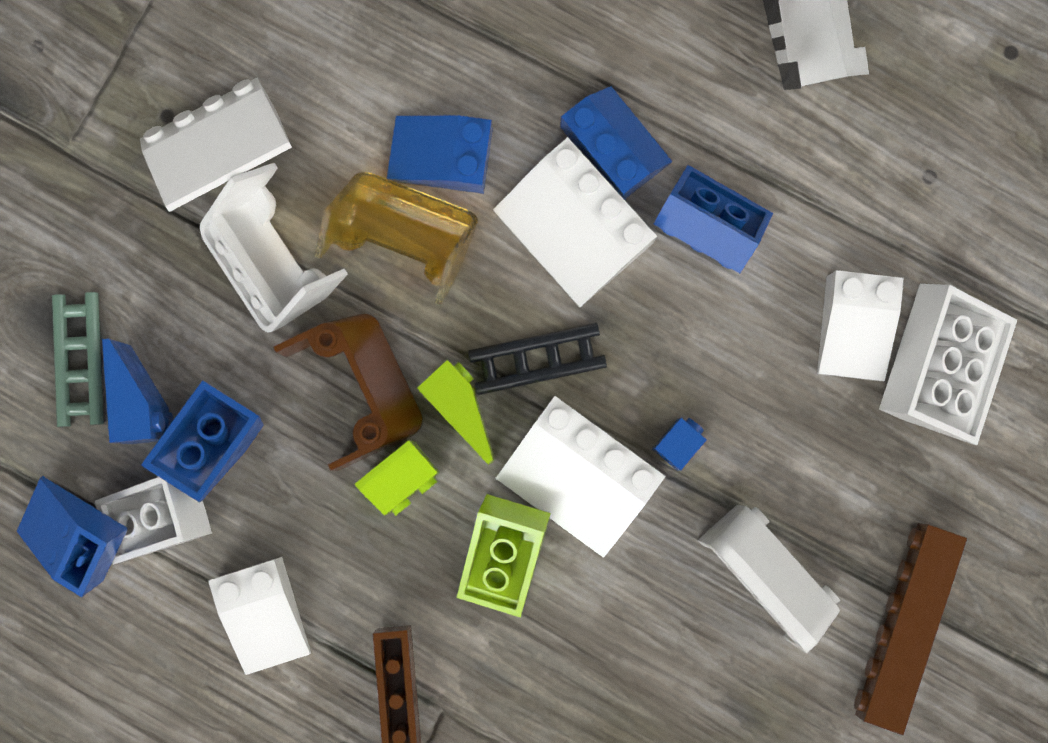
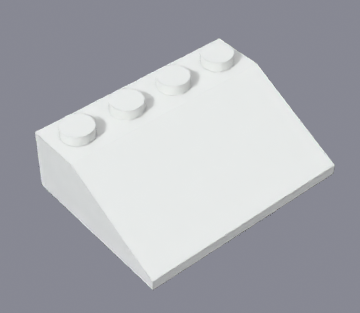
(213, 143)
(574, 222)
(948, 362)
(580, 476)

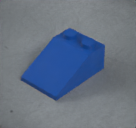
(441, 152)
(133, 402)
(203, 442)

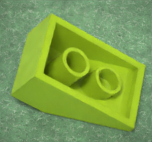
(456, 401)
(503, 555)

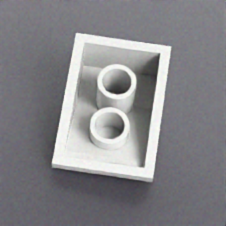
(859, 324)
(155, 518)
(260, 615)

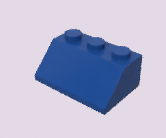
(614, 141)
(713, 219)

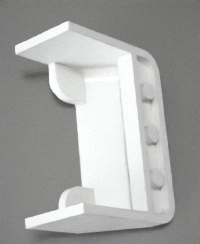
(255, 256)
(773, 576)

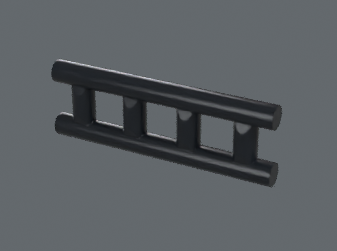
(519, 348)

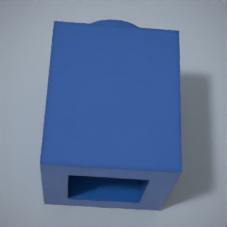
(680, 443)

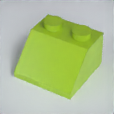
(398, 478)

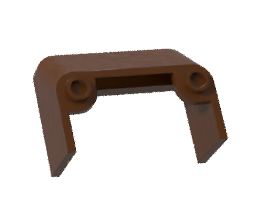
(392, 404)

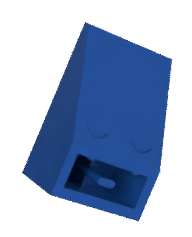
(70, 537)

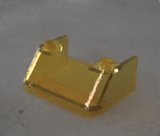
(400, 221)

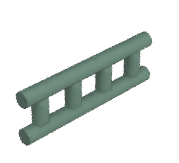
(63, 375)

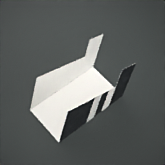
(813, 41)

